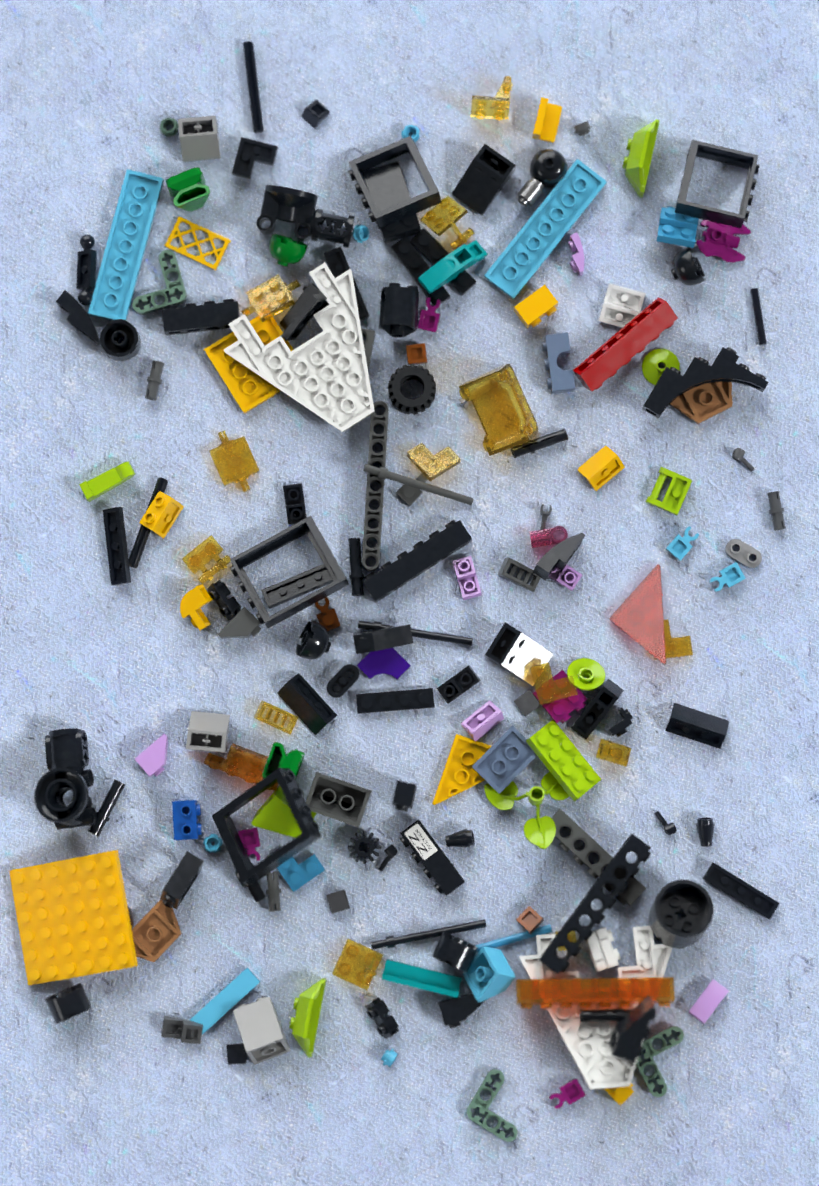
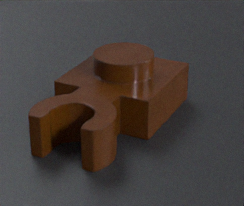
(327, 617)

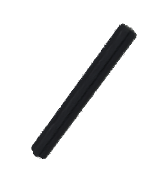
(253, 86)
(144, 532)

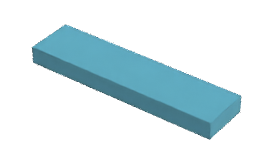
(226, 999)

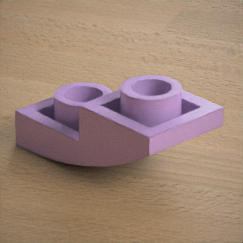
(577, 259)
(567, 577)
(467, 578)
(708, 1001)

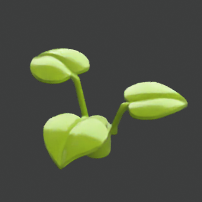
(539, 830)

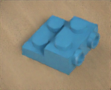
(676, 228)

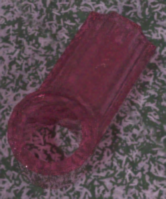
(546, 537)

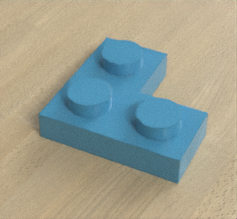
(300, 874)

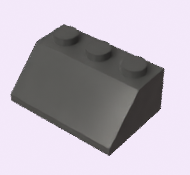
(338, 799)

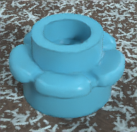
(411, 129)
(360, 233)
(212, 848)
(389, 1057)

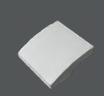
(621, 305)

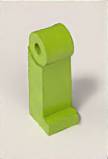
(107, 481)

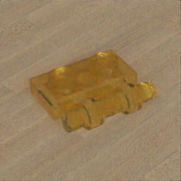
(202, 555)

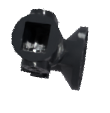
(299, 208)
(65, 760)

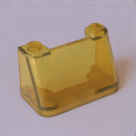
(501, 409)

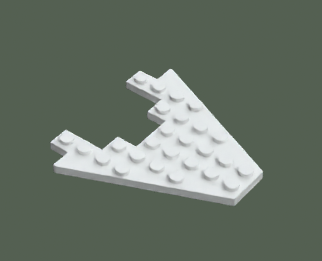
(326, 371)
(590, 1040)

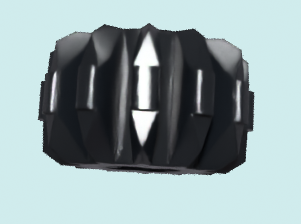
(362, 853)

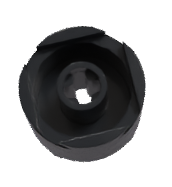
(110, 336)
(455, 951)
(68, 1003)

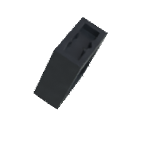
(181, 880)

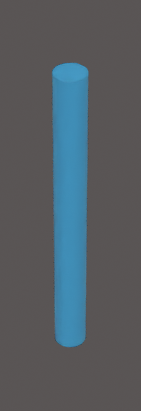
(516, 937)

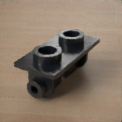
(227, 607)
(385, 1026)

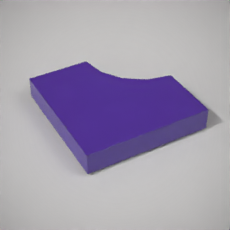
(384, 662)

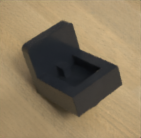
(620, 728)

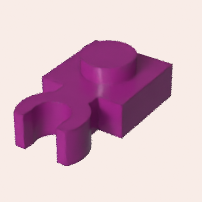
(429, 318)
(250, 840)
(570, 1091)

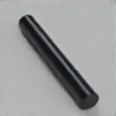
(758, 316)

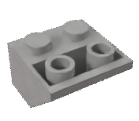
(199, 138)
(208, 732)

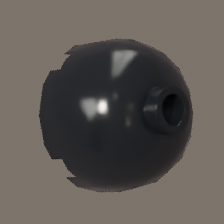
(548, 167)
(687, 268)
(314, 641)

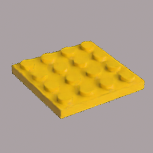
(245, 385)

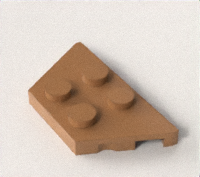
(704, 401)
(155, 932)

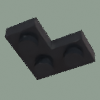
(251, 152)

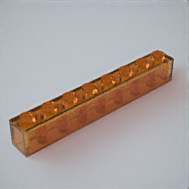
(593, 992)

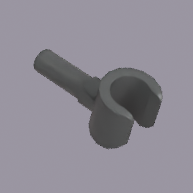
(738, 455)
(544, 516)

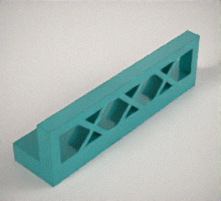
(421, 978)

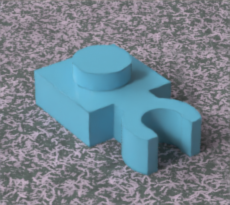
(680, 545)
(730, 576)

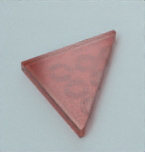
(643, 615)

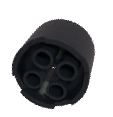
(695, 909)

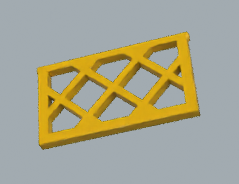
(194, 227)

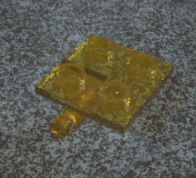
(493, 107)
(445, 216)
(357, 964)

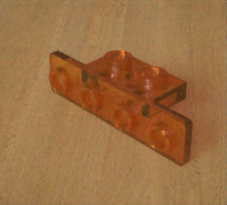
(241, 763)

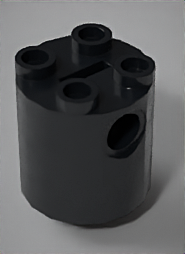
(399, 310)

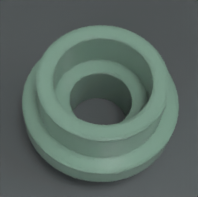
(169, 121)

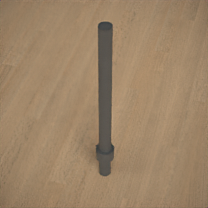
(383, 473)

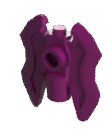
(720, 241)

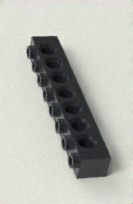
(549, 956)

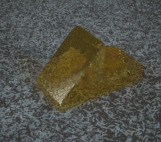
(613, 752)

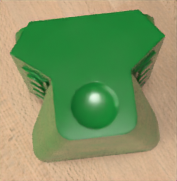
(188, 189)
(279, 759)

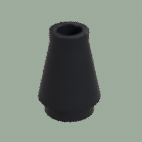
(705, 830)
(460, 839)

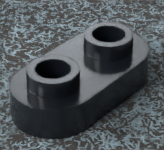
(343, 681)

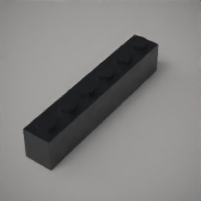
(417, 561)

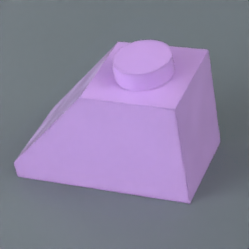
(154, 757)

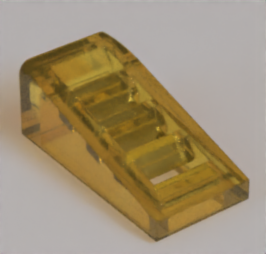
(293, 719)

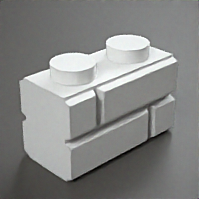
(601, 949)

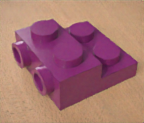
(560, 709)

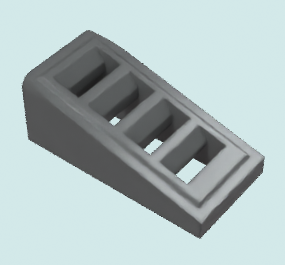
(507, 562)

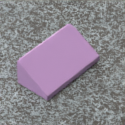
(482, 720)

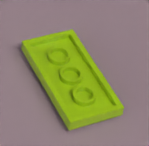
(563, 760)

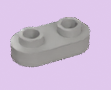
(743, 554)

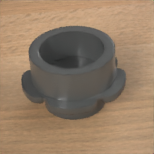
(582, 128)

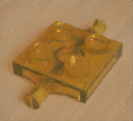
(270, 298)
(234, 461)

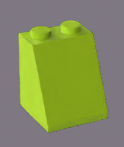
(277, 816)

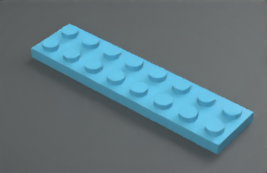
(545, 229)
(126, 246)

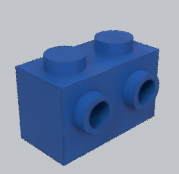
(186, 820)

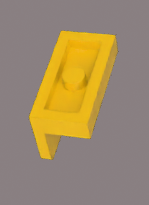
(547, 121)
(601, 467)

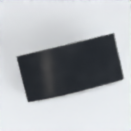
(294, 503)
(458, 684)

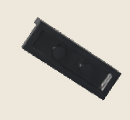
(302, 312)
(306, 704)
(697, 725)

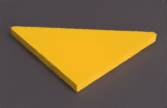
(458, 771)

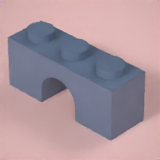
(560, 380)

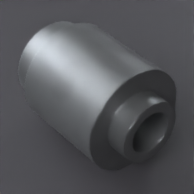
(530, 192)

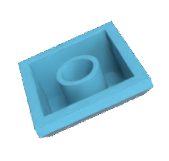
(489, 974)

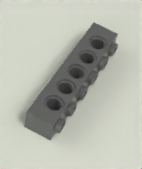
(561, 819)

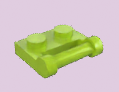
(675, 493)

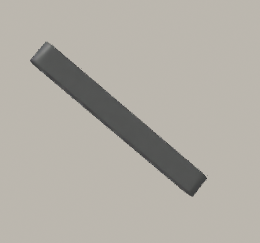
(378, 495)

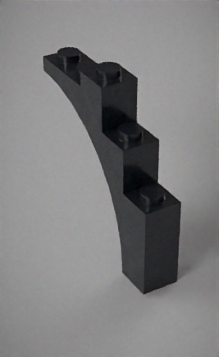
(723, 369)

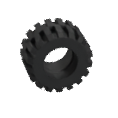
(415, 373)

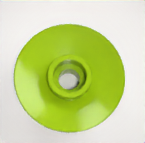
(653, 358)
(587, 668)

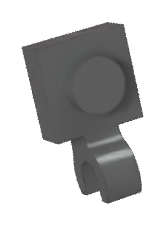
(409, 493)

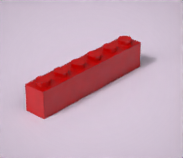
(625, 344)

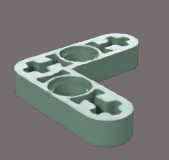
(171, 287)
(650, 1052)
(484, 1105)

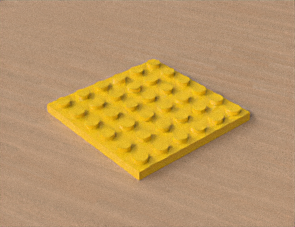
(73, 918)

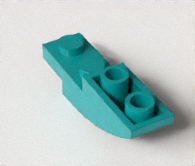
(451, 266)

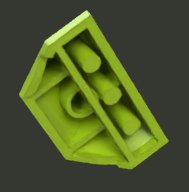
(640, 156)
(307, 1016)

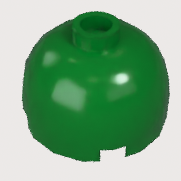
(286, 250)

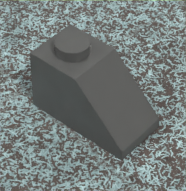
(241, 626)

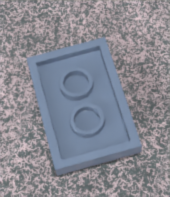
(505, 760)

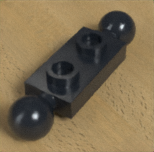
(86, 269)

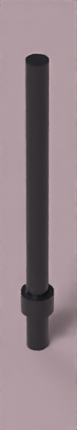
(420, 633)
(391, 941)

